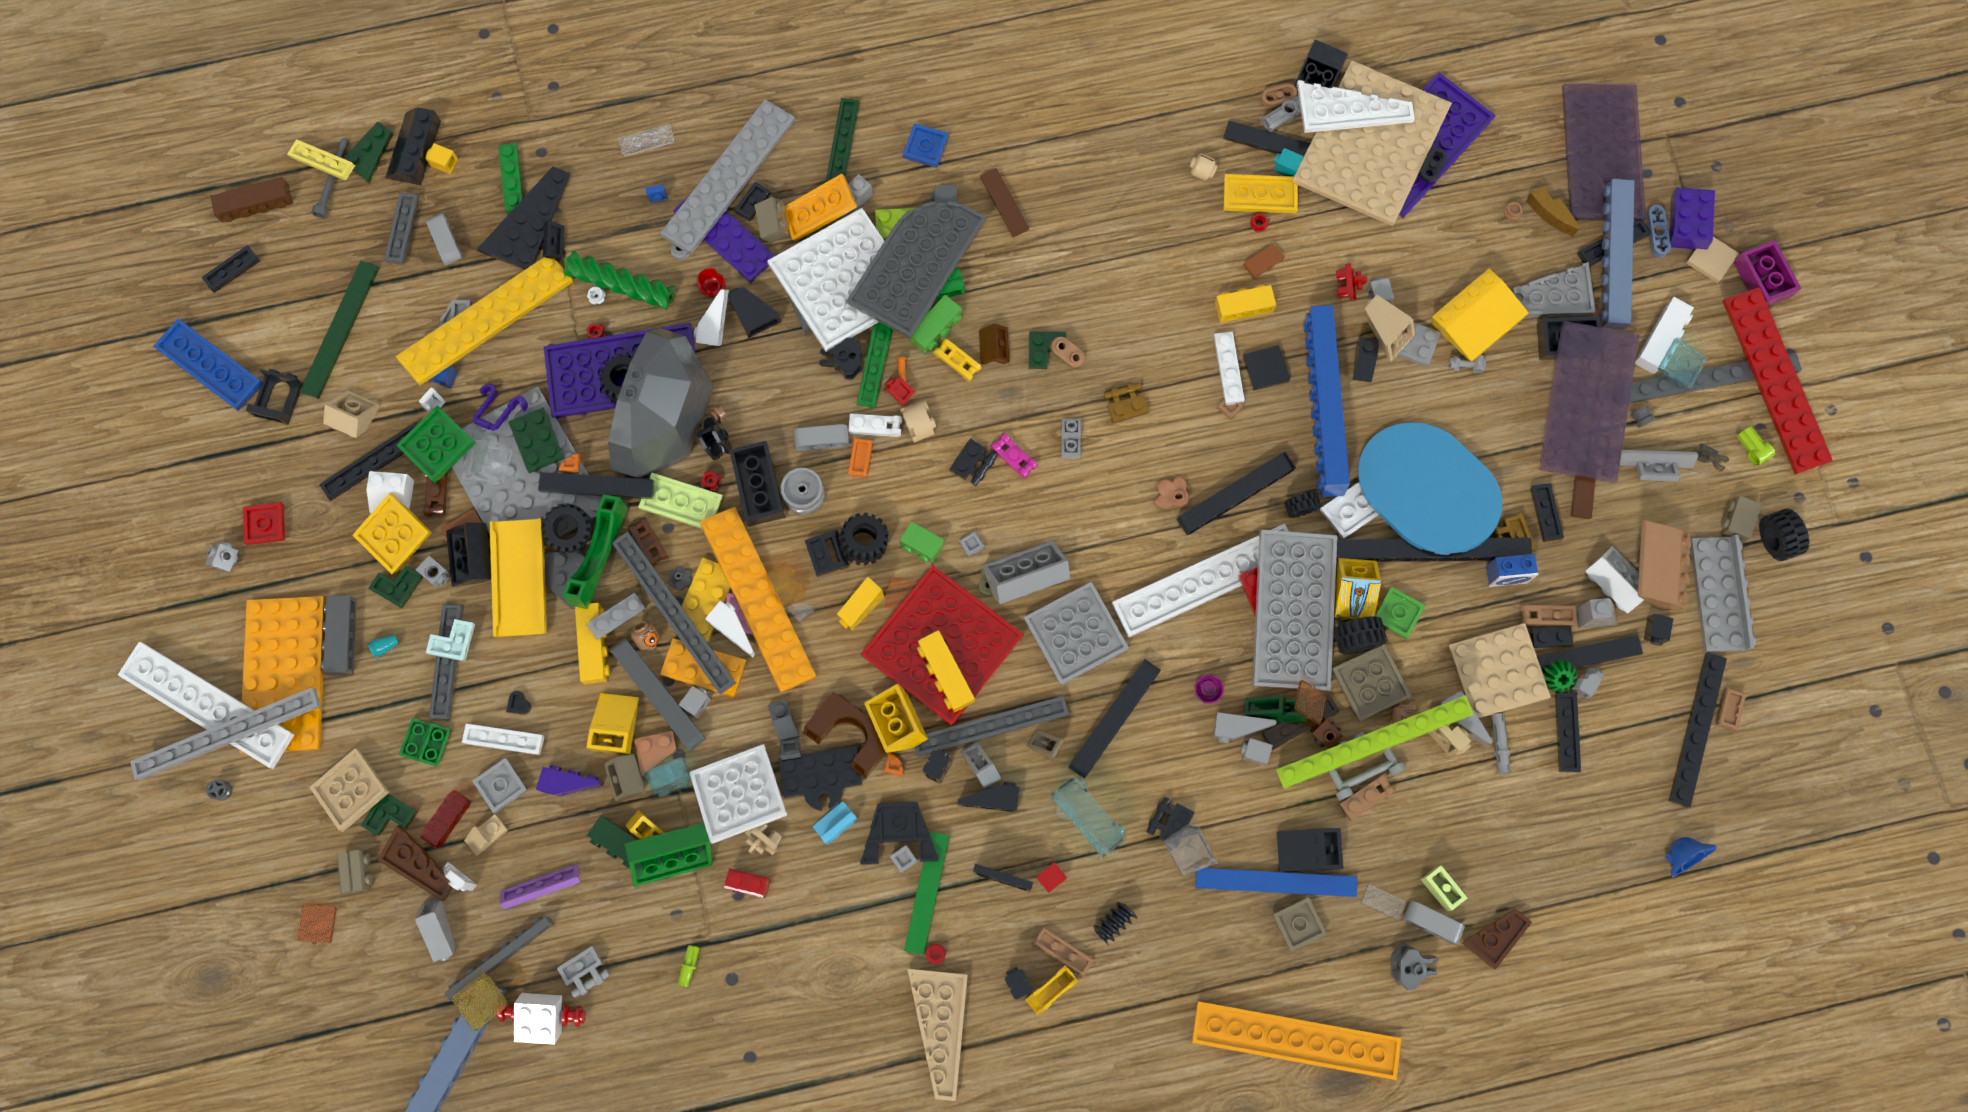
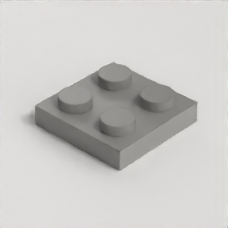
(1421, 346)
(500, 785)

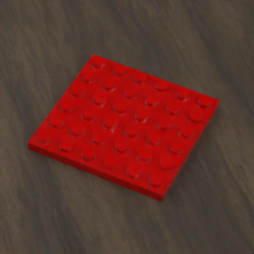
(970, 629)

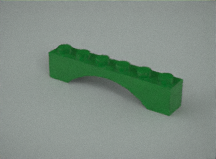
(583, 583)

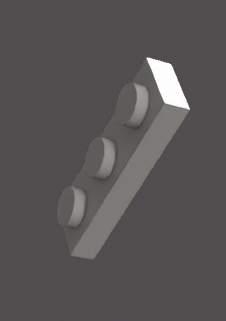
(615, 616)

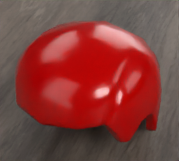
(710, 282)

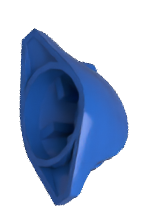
(1686, 853)

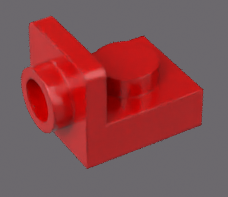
(898, 389)

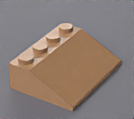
(1664, 566)

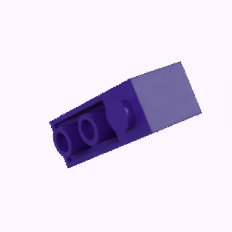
(561, 783)

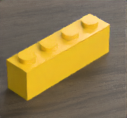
(591, 652)
(946, 672)

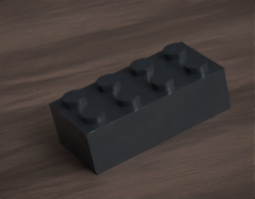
(757, 483)

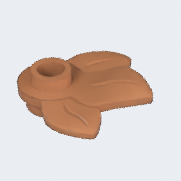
(1169, 492)

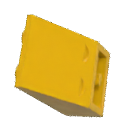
(613, 724)

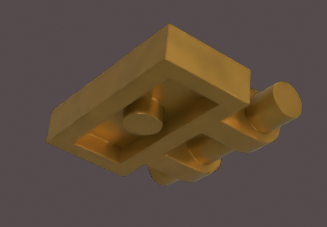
(1127, 408)
(1515, 528)

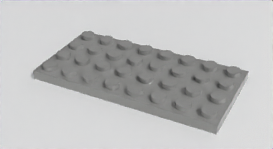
(1294, 609)

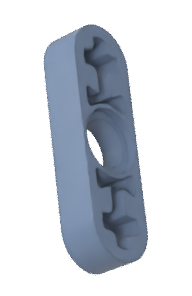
(1662, 224)

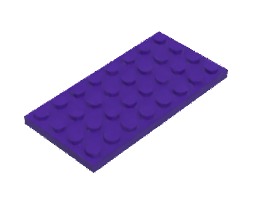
(1460, 128)
(576, 367)

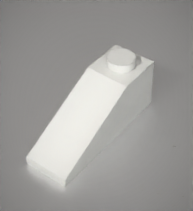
(712, 323)
(728, 623)

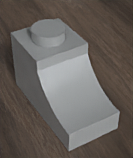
(981, 765)

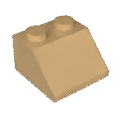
(350, 413)

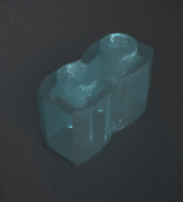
(668, 776)

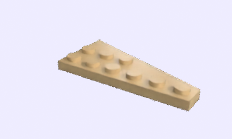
(940, 1014)

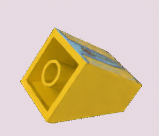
(1356, 588)

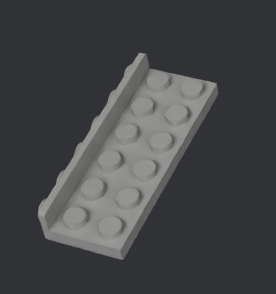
(1722, 594)

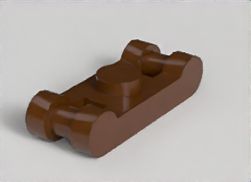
(435, 494)
(648, 541)

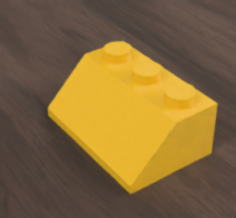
(895, 720)

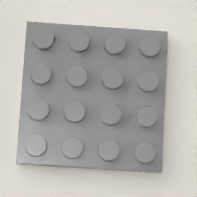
(1076, 633)

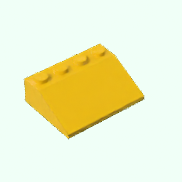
(1479, 315)

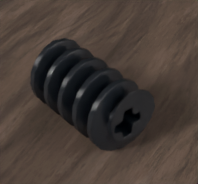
(1114, 922)

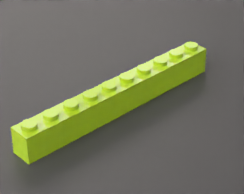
(1375, 742)

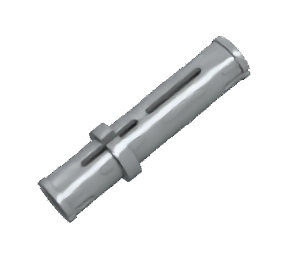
(1501, 748)

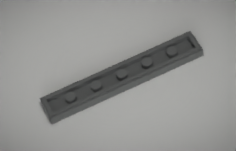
(445, 668)

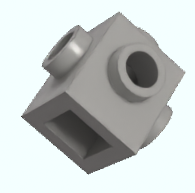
(222, 556)

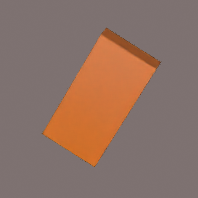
(860, 458)

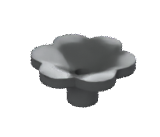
(682, 581)

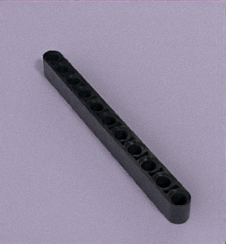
(1401, 551)

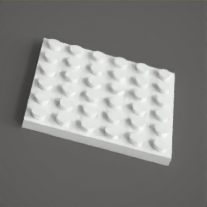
(823, 274)

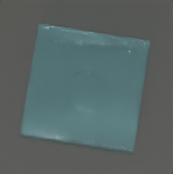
(1682, 363)

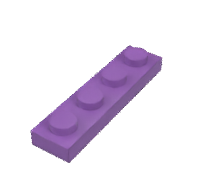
(540, 886)

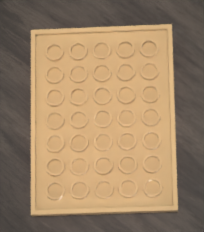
(1375, 164)

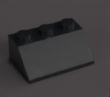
(469, 554)

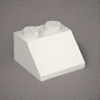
(383, 483)

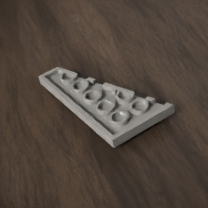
(1559, 294)

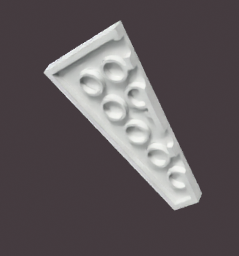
(1346, 109)

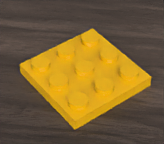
(392, 533)

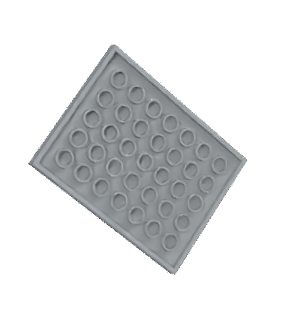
(519, 493)

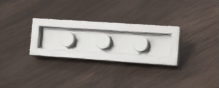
(1228, 368)
(503, 739)

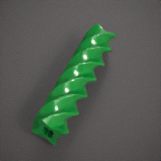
(619, 280)

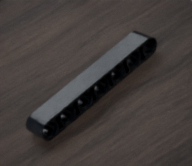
(1236, 493)
(1114, 718)

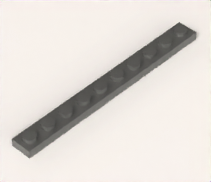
(1707, 379)
(674, 613)

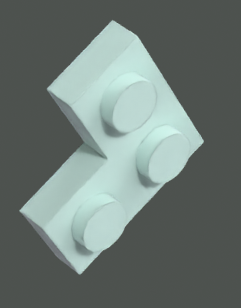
(456, 645)

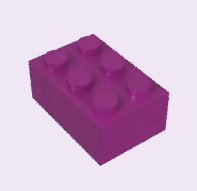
(1769, 270)

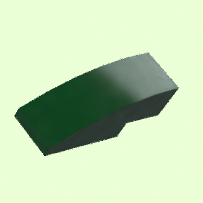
(1273, 708)

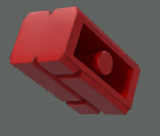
(747, 883)

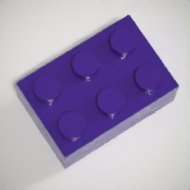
(1691, 218)

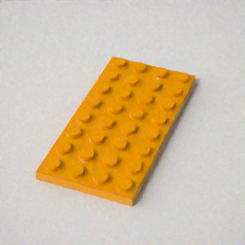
(284, 659)

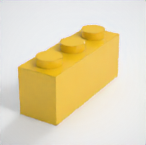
(1245, 303)

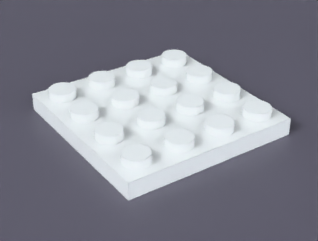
(737, 794)

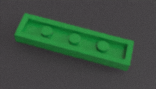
(510, 175)

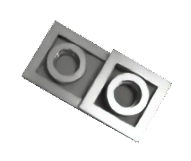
(1071, 439)

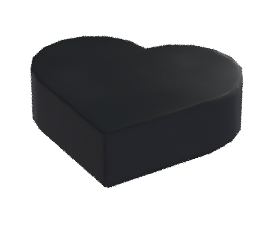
(518, 704)

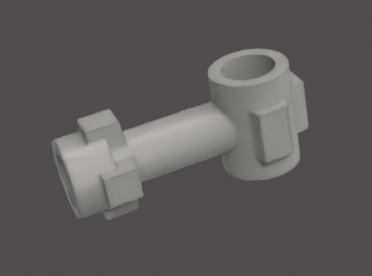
(1477, 365)

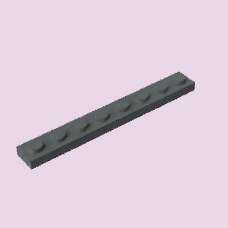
(993, 725)

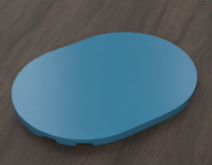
(1429, 488)

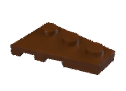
(1498, 938)

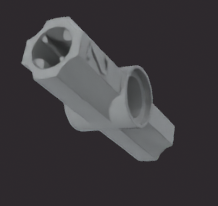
(1280, 116)

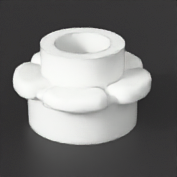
(596, 291)

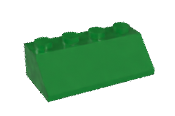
(668, 854)

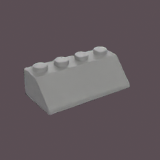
(1026, 572)

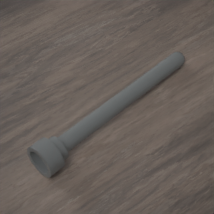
(320, 209)

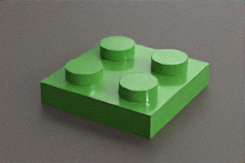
(1399, 612)

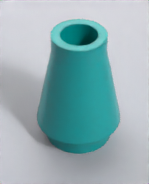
(382, 645)

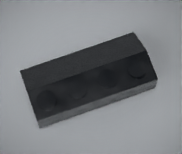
(413, 142)

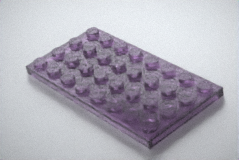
(1601, 146)
(1589, 402)

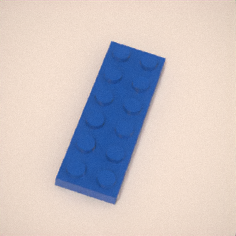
(208, 364)

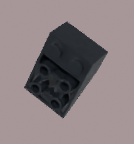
(1322, 65)
(1310, 850)

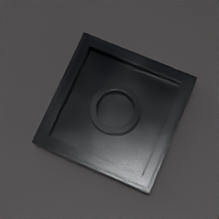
(1266, 367)

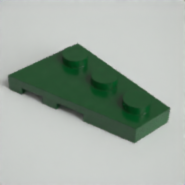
(369, 150)

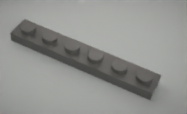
(506, 951)

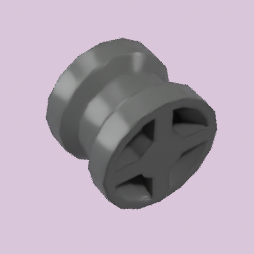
(1642, 416)
(215, 786)

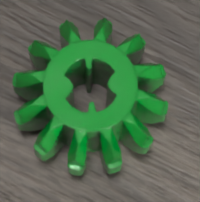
(1560, 675)

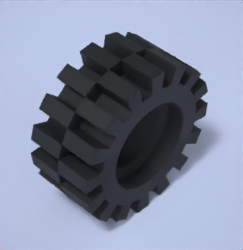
(1302, 504)

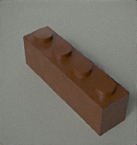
(251, 200)

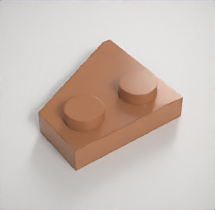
(654, 750)

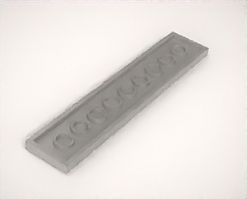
(727, 177)

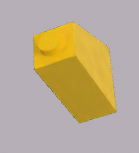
(860, 604)

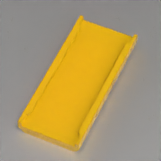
(518, 578)

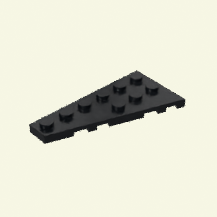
(522, 231)

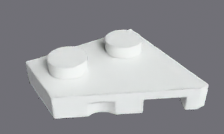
(457, 878)

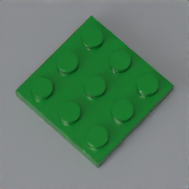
(436, 444)

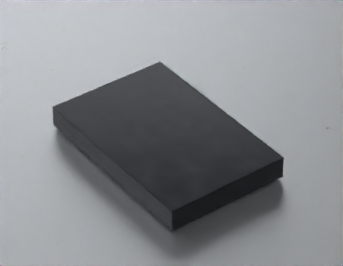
(1002, 878)

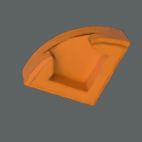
(571, 464)
(893, 765)

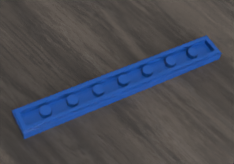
(1276, 882)

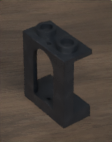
(270, 379)

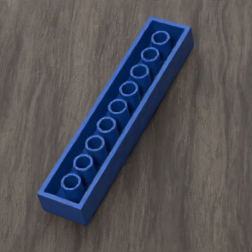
(1327, 401)

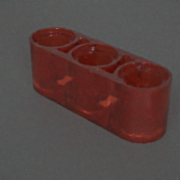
(445, 819)

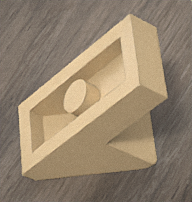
(485, 835)

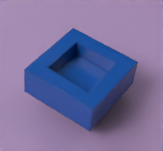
(656, 193)

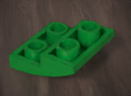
(424, 742)

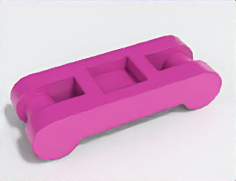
(1013, 456)

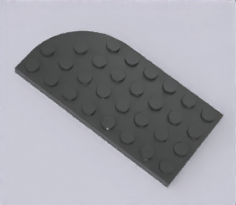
(915, 264)

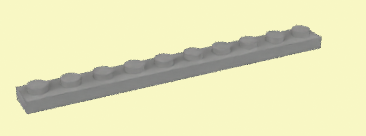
(225, 734)

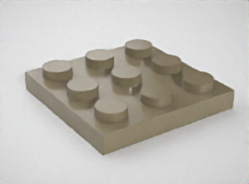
(1371, 683)

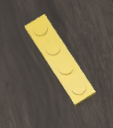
(321, 160)

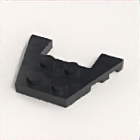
(898, 824)

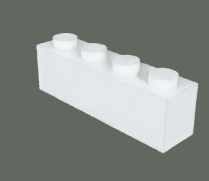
(1666, 329)

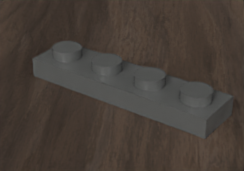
(401, 228)

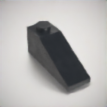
(995, 798)

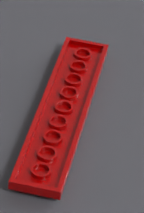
(1777, 380)

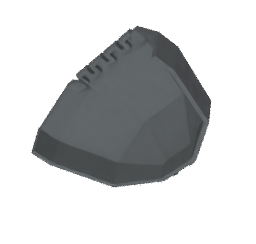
(658, 406)

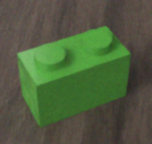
(921, 543)

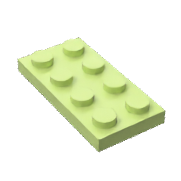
(681, 501)

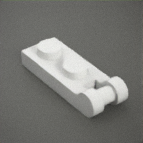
(874, 425)

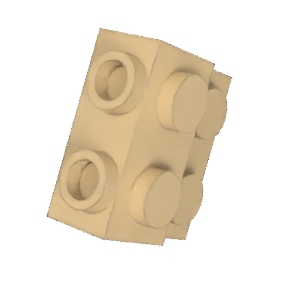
(1452, 740)

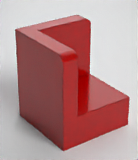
(1051, 877)

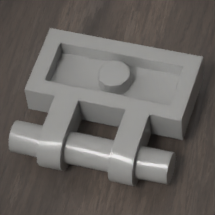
(579, 966)

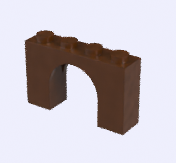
(838, 711)

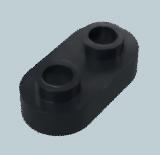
(1432, 166)

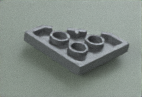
(560, 568)

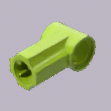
(1757, 449)

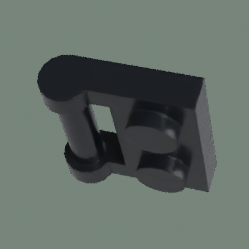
(820, 555)

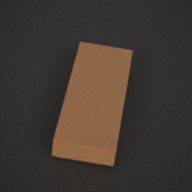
(1063, 951)

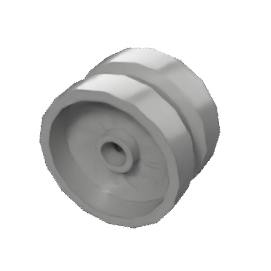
(792, 491)

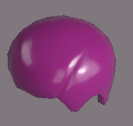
(1209, 688)

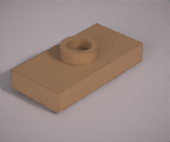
(1731, 709)

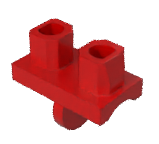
(1347, 274)

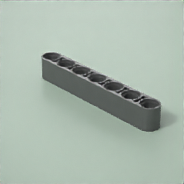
(657, 694)

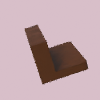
(994, 344)

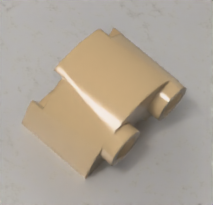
(918, 421)

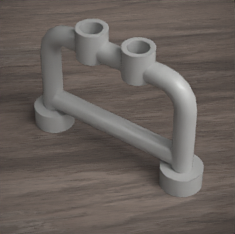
(1344, 787)

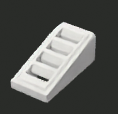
(431, 400)

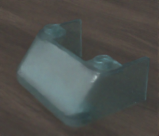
(1089, 816)

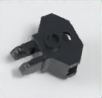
(846, 358)
(714, 439)

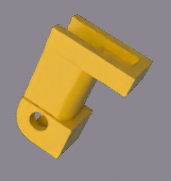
(1053, 989)

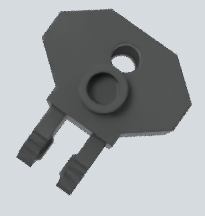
(1412, 966)

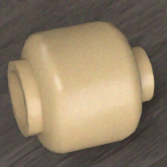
(1203, 167)

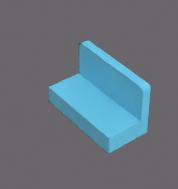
(835, 823)

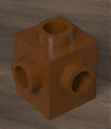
(1320, 731)

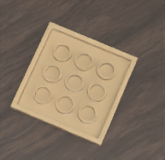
(1499, 671)

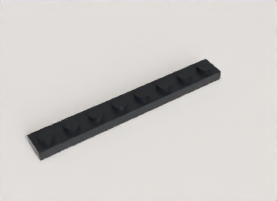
(1697, 730)

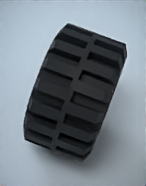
(611, 372)
(555, 516)
(868, 525)
(1784, 534)
(1360, 635)

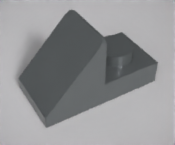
(783, 720)

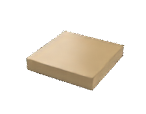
(1713, 261)

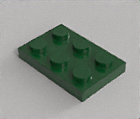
(536, 440)

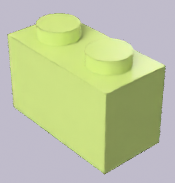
(1443, 888)

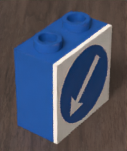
(1512, 570)

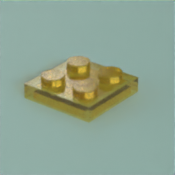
(479, 1001)

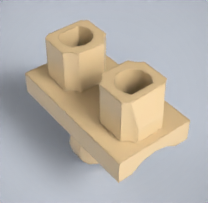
(759, 841)

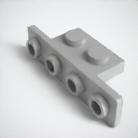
(1658, 464)

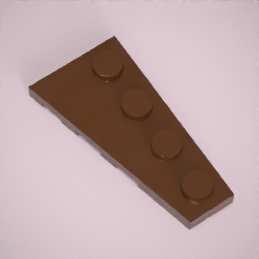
(413, 863)

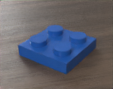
(925, 145)

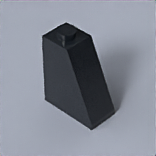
(752, 312)

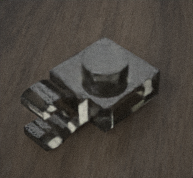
(1707, 454)

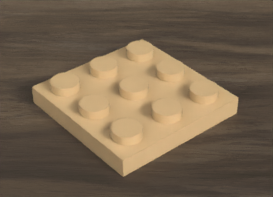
(349, 790)

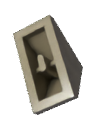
(1045, 744)

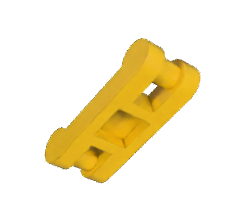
(957, 359)

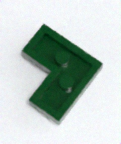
(1039, 347)
(399, 590)
(385, 810)

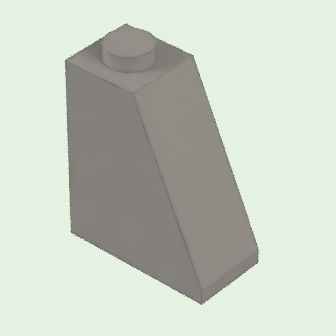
(1596, 614)
(436, 930)

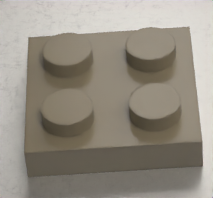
(1299, 924)

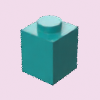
(1287, 162)

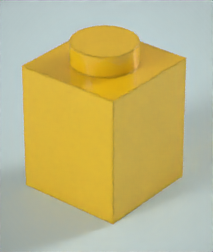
(441, 158)

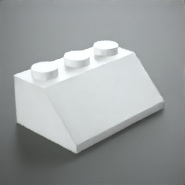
(1616, 579)

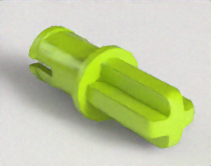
(688, 966)

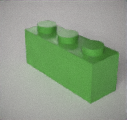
(936, 324)

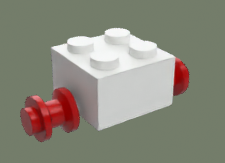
(540, 1017)

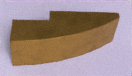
(1553, 211)

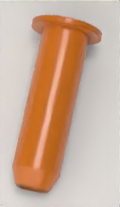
(901, 367)

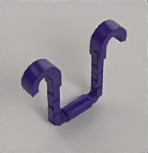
(490, 398)

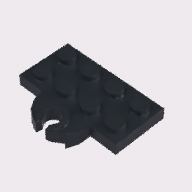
(820, 775)

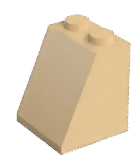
(1389, 326)

